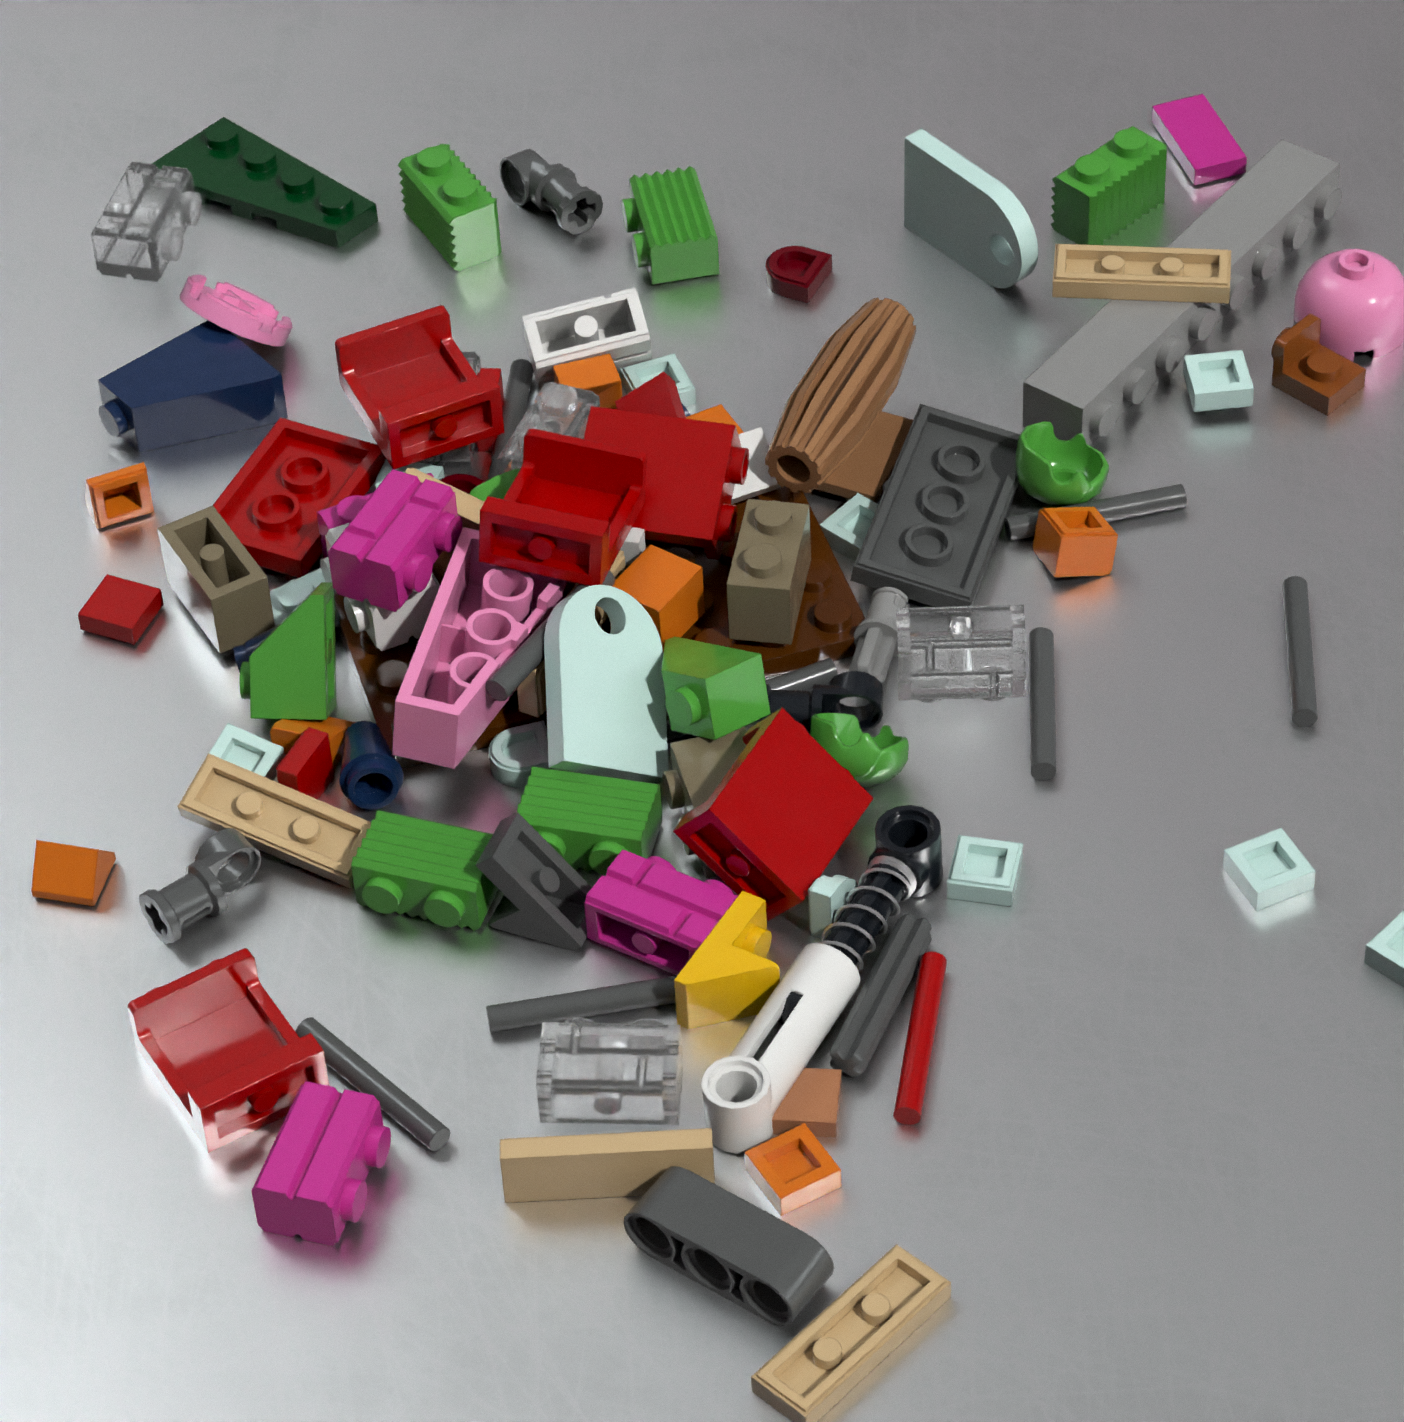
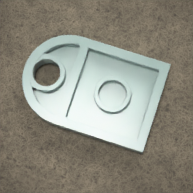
(966, 213)
(605, 688)

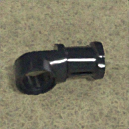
(826, 699)

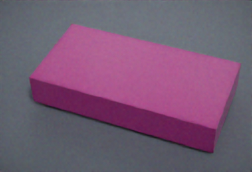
(1198, 139)

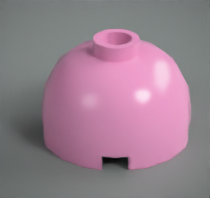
(1357, 301)

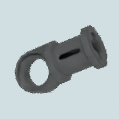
(551, 189)
(203, 886)

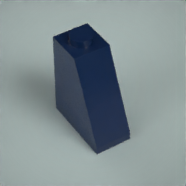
(191, 391)

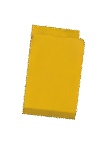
(730, 968)

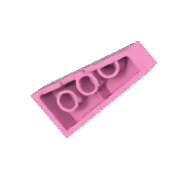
(469, 634)

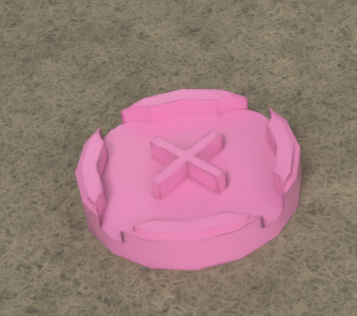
(236, 311)

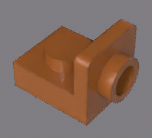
(1312, 370)

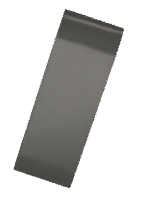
(729, 1245)

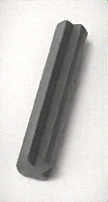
(880, 995)

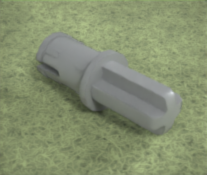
(877, 634)

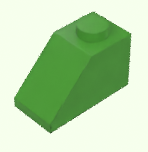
(295, 664)
(712, 687)

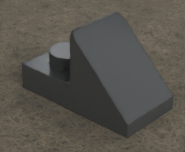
(539, 886)

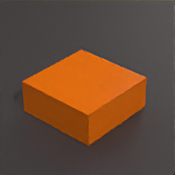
(792, 1169)

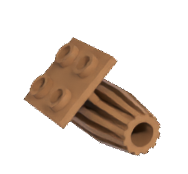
(834, 421)

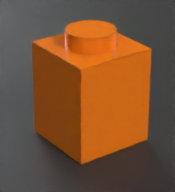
(667, 589)

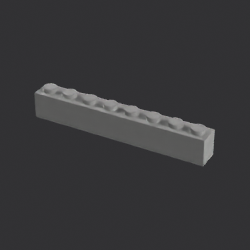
(1138, 341)

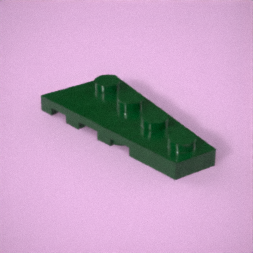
(267, 182)

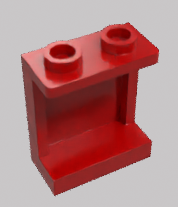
(417, 388)
(687, 474)
(565, 508)
(776, 815)
(224, 1049)

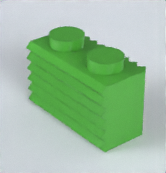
(1109, 187)
(450, 207)
(671, 226)
(592, 815)
(423, 871)

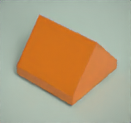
(70, 872)

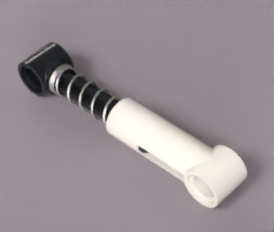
(755, 1078)

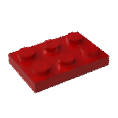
(284, 486)

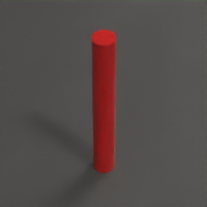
(920, 1038)

